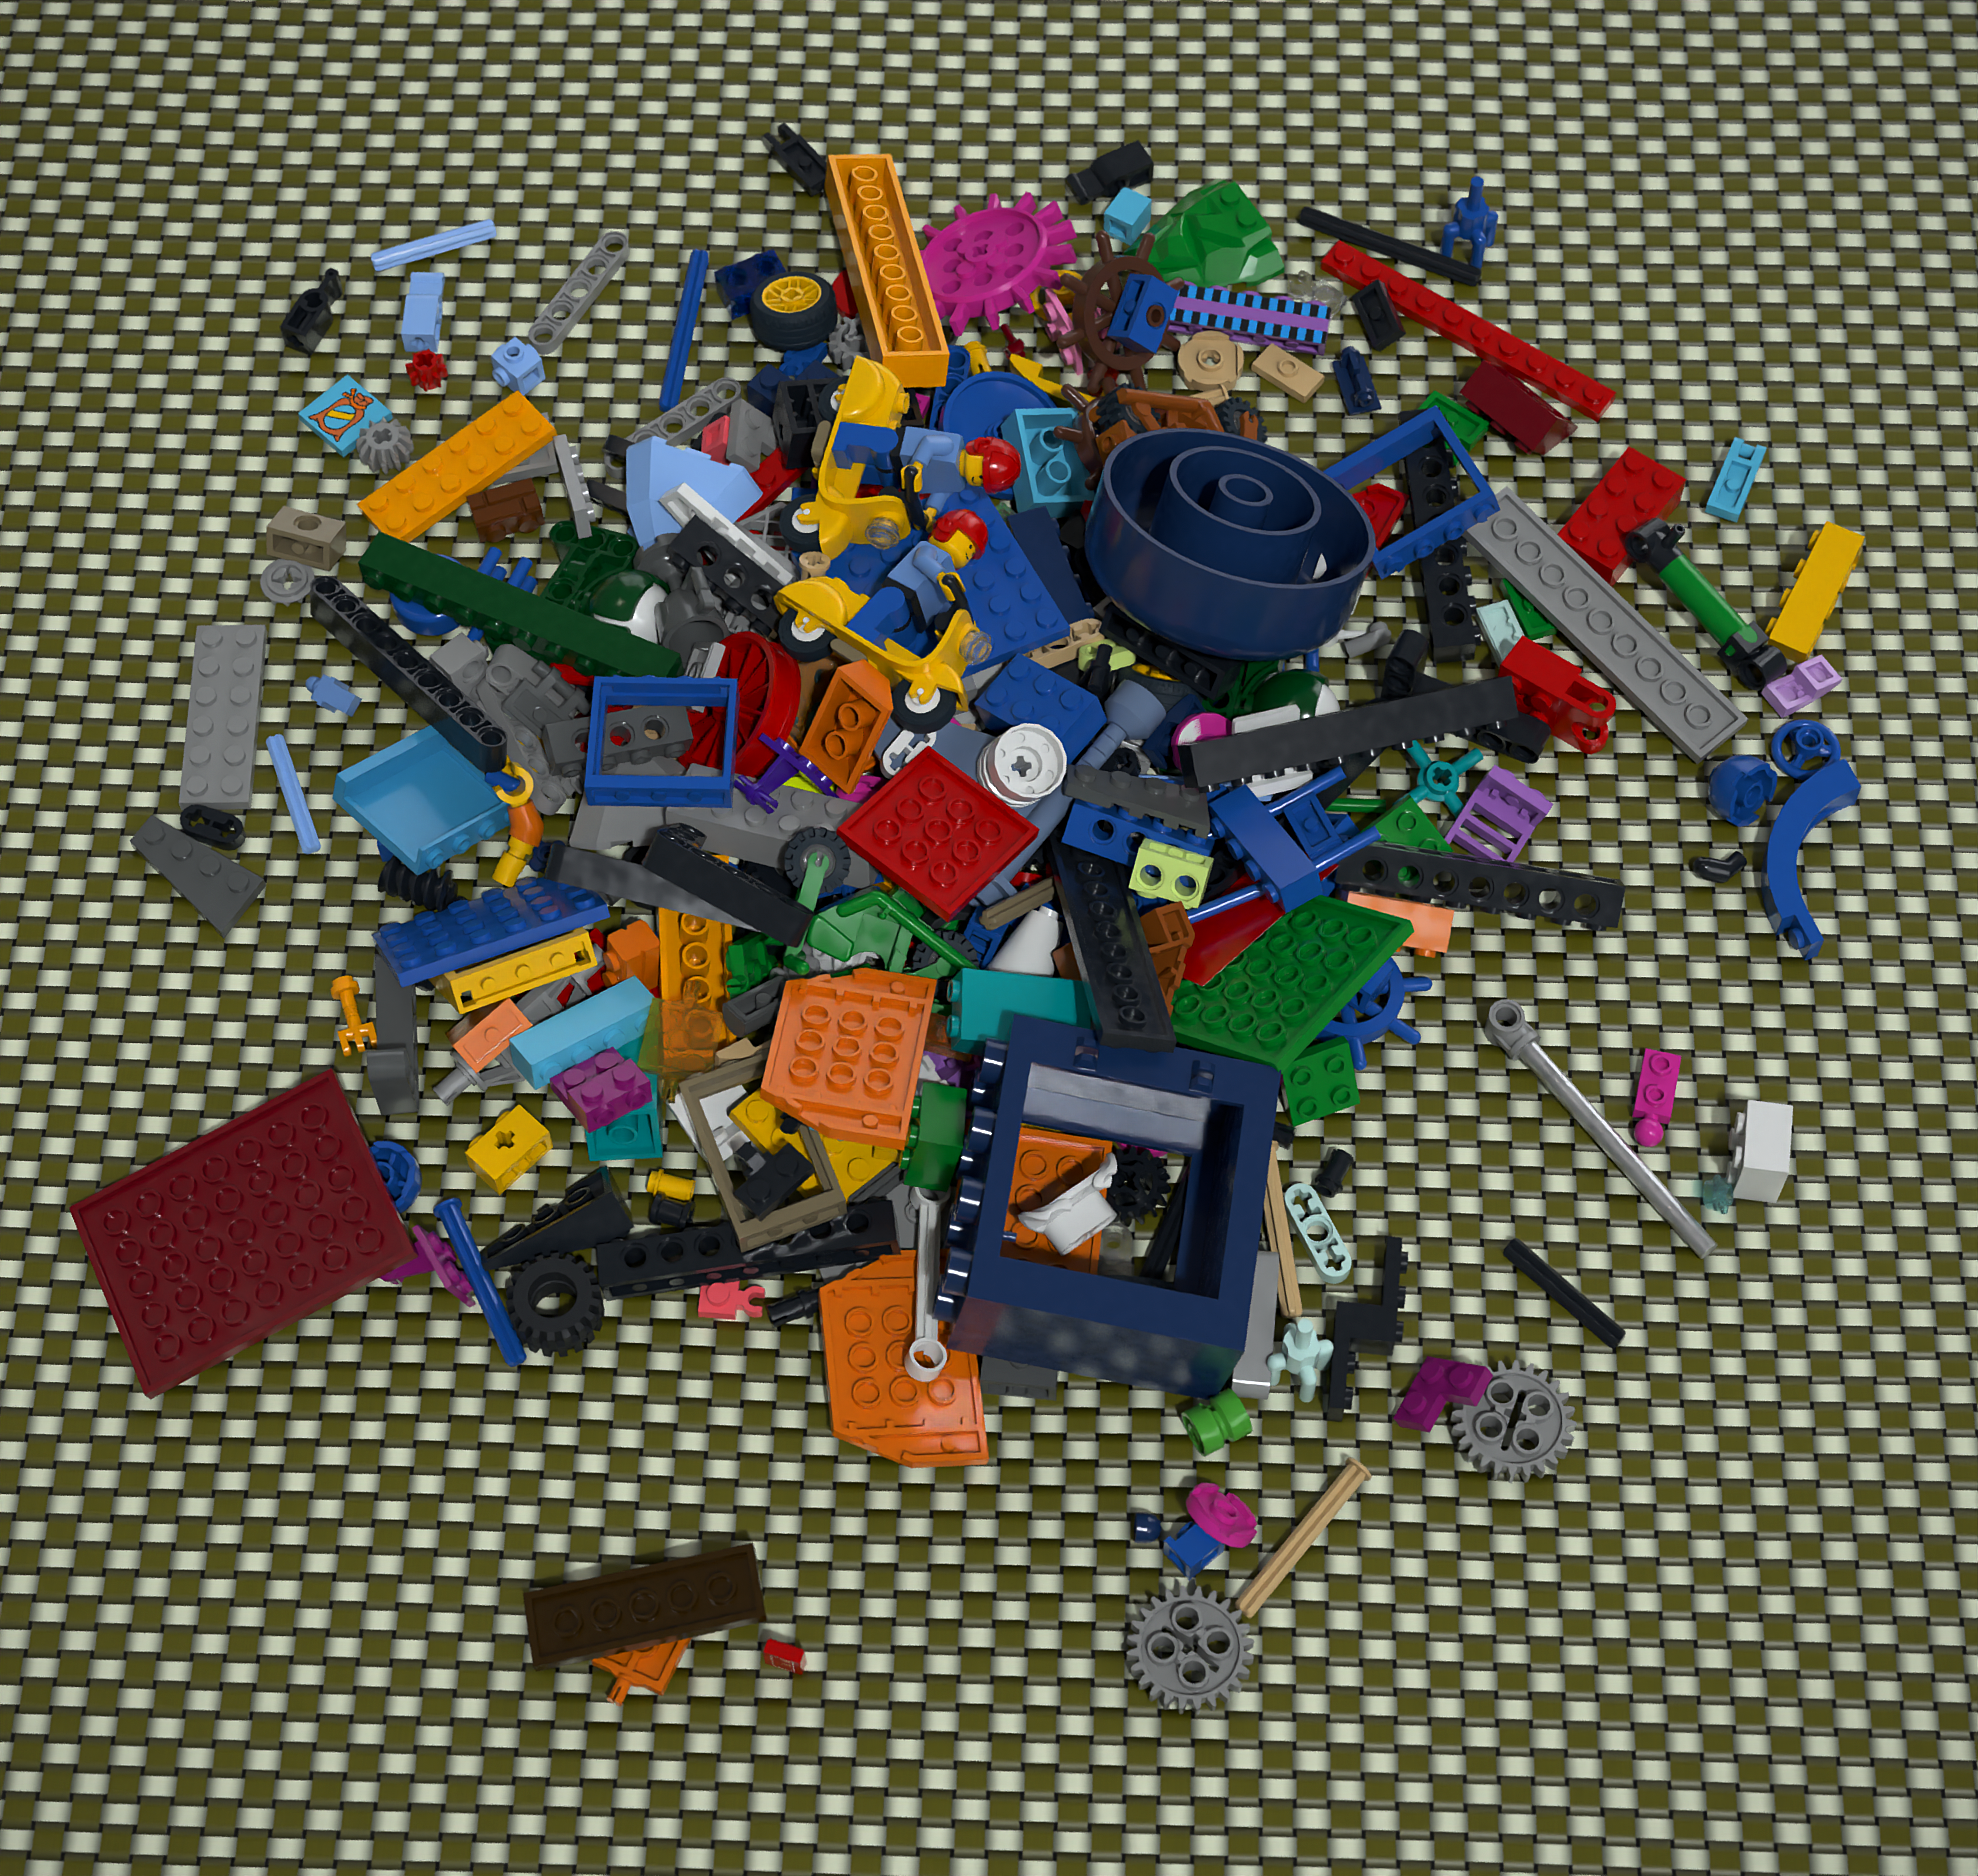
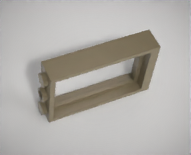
(783, 1220)

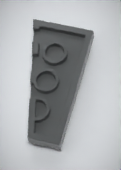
(1140, 796)
(205, 878)

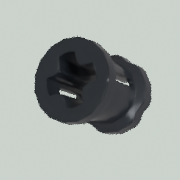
(672, 1212)

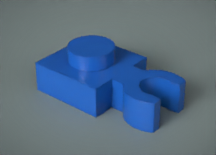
(797, 361)

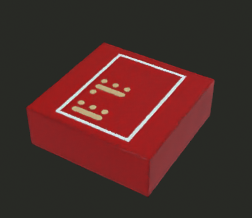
(785, 1656)

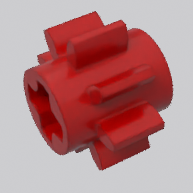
(426, 370)

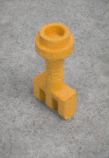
(344, 990)

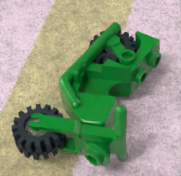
(866, 920)

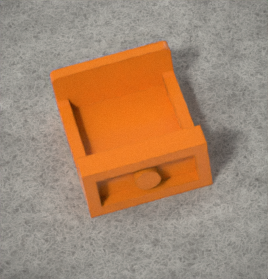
(487, 1032)

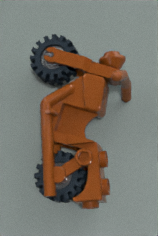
(1135, 411)

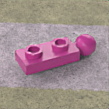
(1655, 1095)

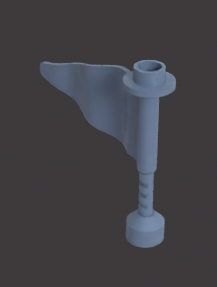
(1130, 715)

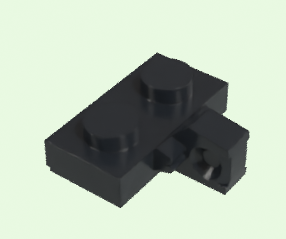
(770, 1178)

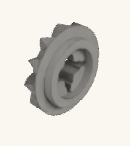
(275, 576)

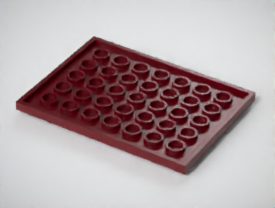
(242, 1233)

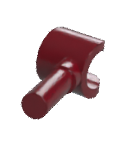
(1015, 345)

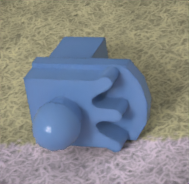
(332, 694)

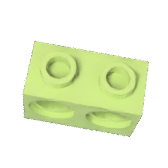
(1172, 863)

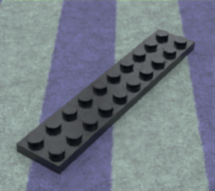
(1110, 949)

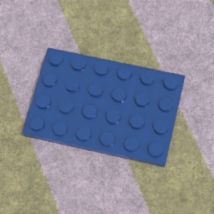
(485, 927)

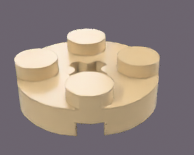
(1208, 377)

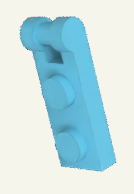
(1735, 480)

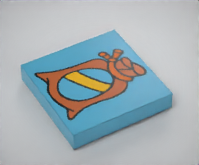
(341, 413)

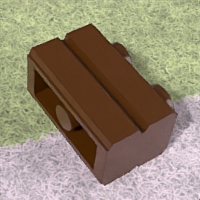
(506, 510)

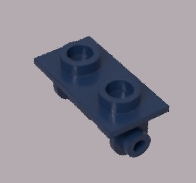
(1355, 382)

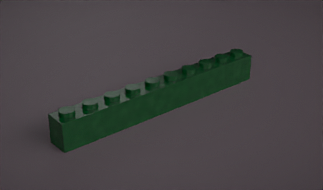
(512, 613)

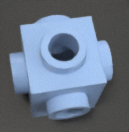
(517, 366)

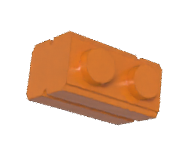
(631, 954)

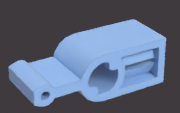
(423, 312)

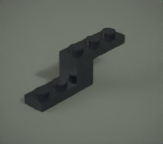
(1366, 1329)

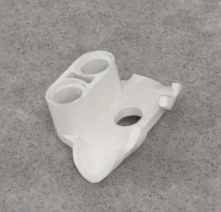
(1076, 1213)

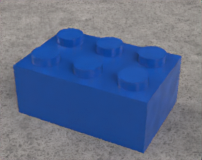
(1039, 696)

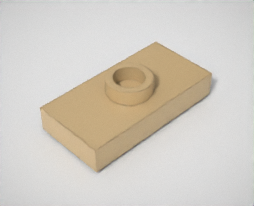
(1287, 373)

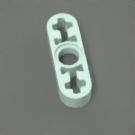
(1320, 1217)

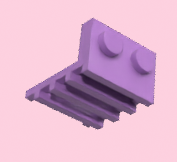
(1507, 805)

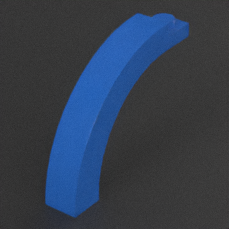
(1810, 804)

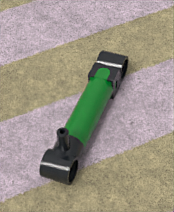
(1739, 642)

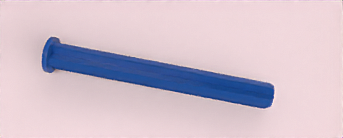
(481, 1281)

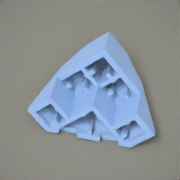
(658, 467)

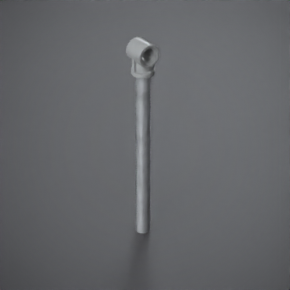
(1522, 1042)

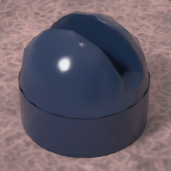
(1146, 1527)

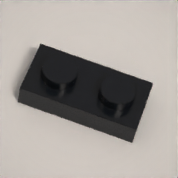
(1378, 315)

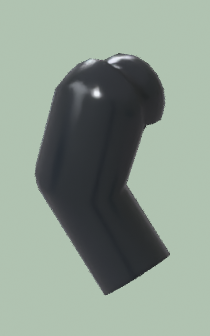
(1718, 870)

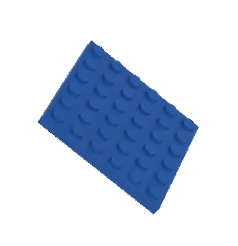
(1000, 586)

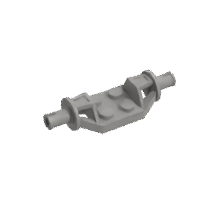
(537, 1006)

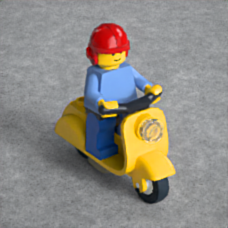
(874, 449)
(829, 619)

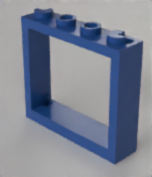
(1394, 447)
(661, 790)

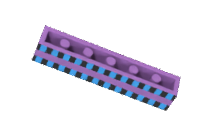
(1252, 318)

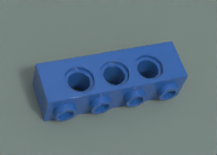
(1084, 833)

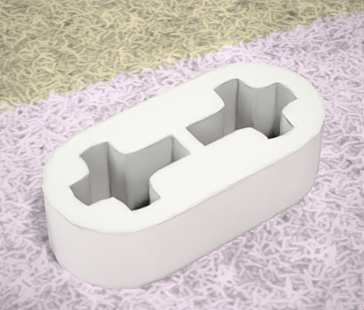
(901, 744)

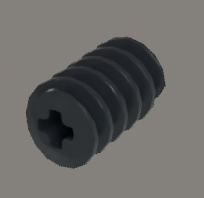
(424, 889)

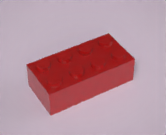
(1621, 502)

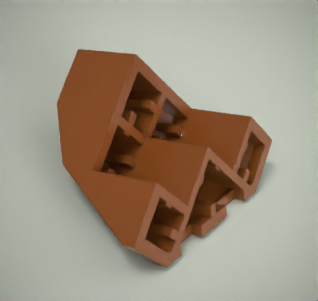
(1168, 938)

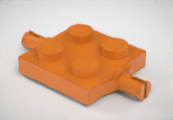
(643, 1667)

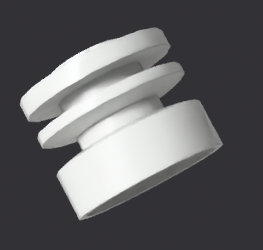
(1033, 751)

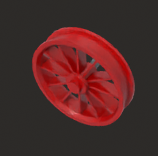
(764, 678)

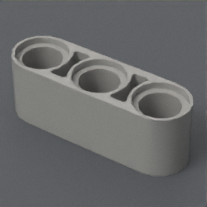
(510, 666)

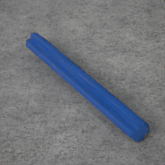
(683, 330)

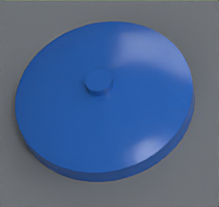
(984, 403)

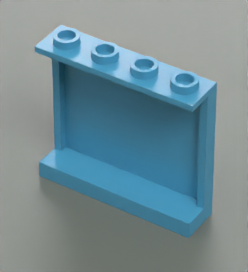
(421, 800)

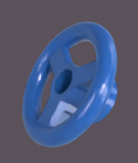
(1804, 733)

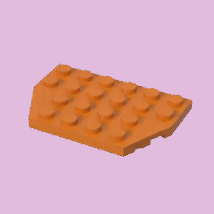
(850, 1054)
(871, 1396)

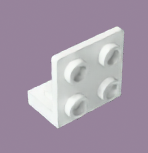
(1291, 779)
(716, 1109)

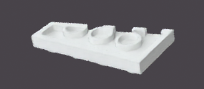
(685, 503)

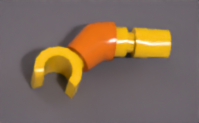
(525, 828)

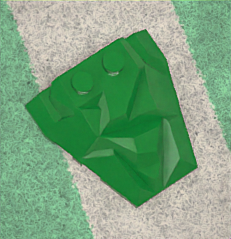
(1214, 239)

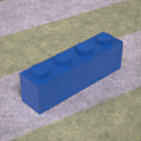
(1265, 849)

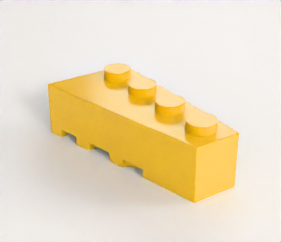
(1815, 592)

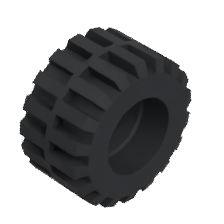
(551, 1277)

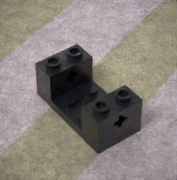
(798, 418)

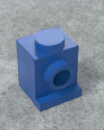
(1192, 1549)

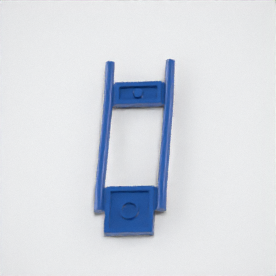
(1310, 826)

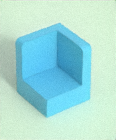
(1127, 215)

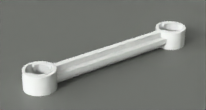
(927, 1278)

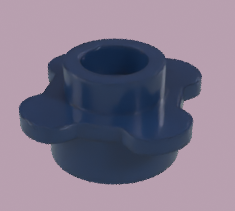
(539, 862)

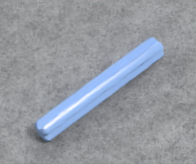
(433, 245)
(293, 794)

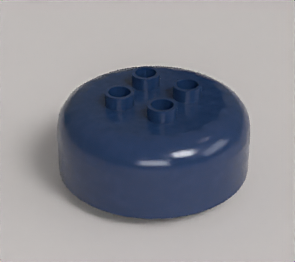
(1223, 541)

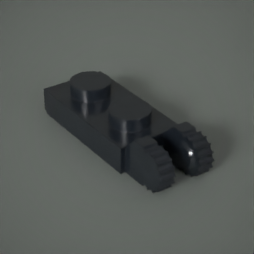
(797, 158)

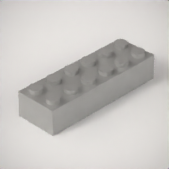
(762, 837)

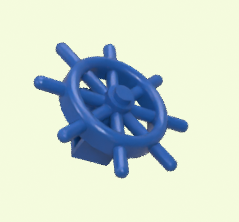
(1386, 981)

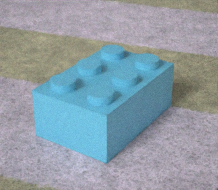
(1049, 466)

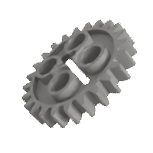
(1547, 1432)
(1166, 1675)

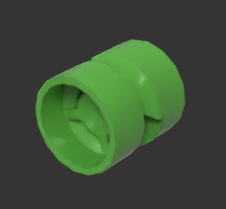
(1215, 1423)

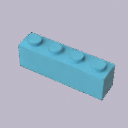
(582, 1032)

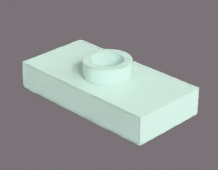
(1499, 628)

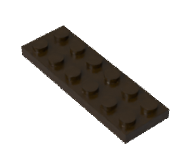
(644, 1607)

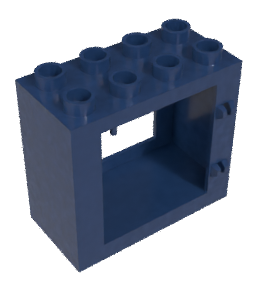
(1090, 1323)

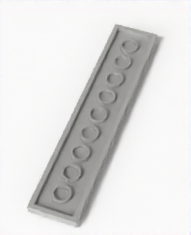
(1606, 628)

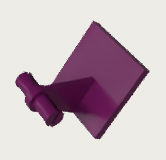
(434, 1257)

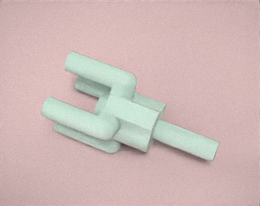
(1300, 1356)

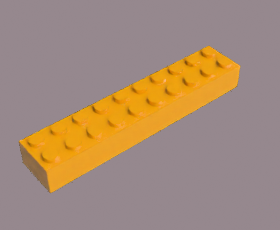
(886, 269)

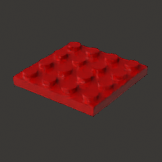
(937, 833)

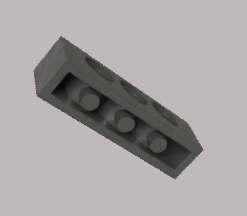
(630, 724)

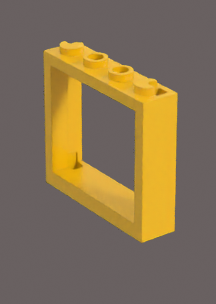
(517, 971)

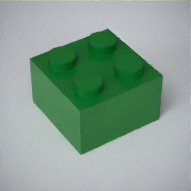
(934, 1137)

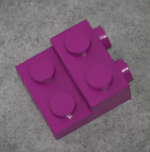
(602, 1089)

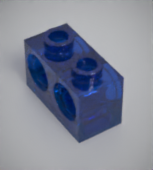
(738, 281)

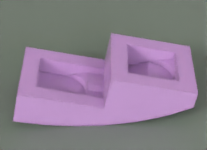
(1801, 687)

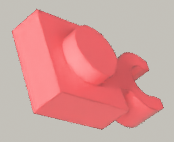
(724, 1300)

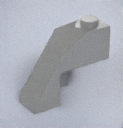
(614, 825)

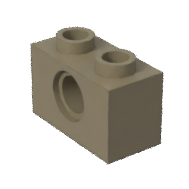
(306, 538)

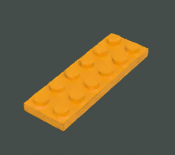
(458, 469)

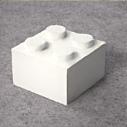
(1760, 1151)

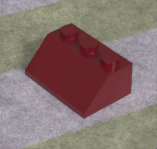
(1516, 409)

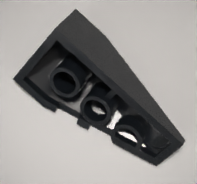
(584, 1219)

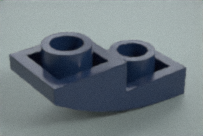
(1158, 745)

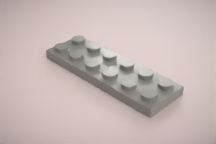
(223, 717)

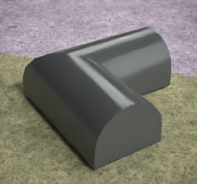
(754, 1007)

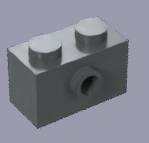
(1018, 1379)

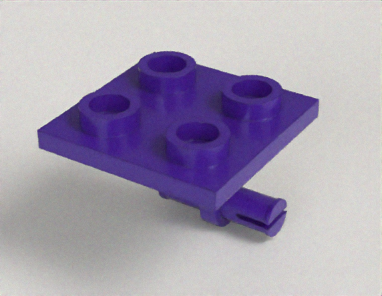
(781, 770)

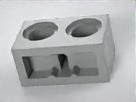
(462, 663)

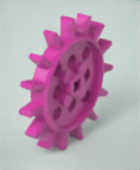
(995, 259)

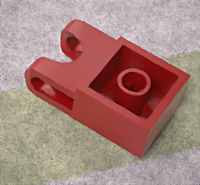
(1558, 695)

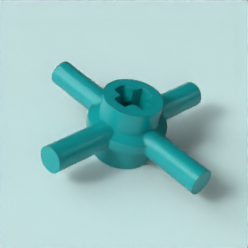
(1446, 772)

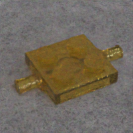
(679, 1040)

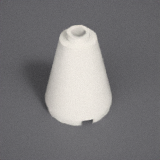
(1031, 945)

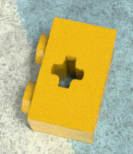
(508, 1149)

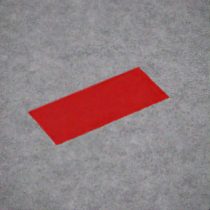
(1230, 932)

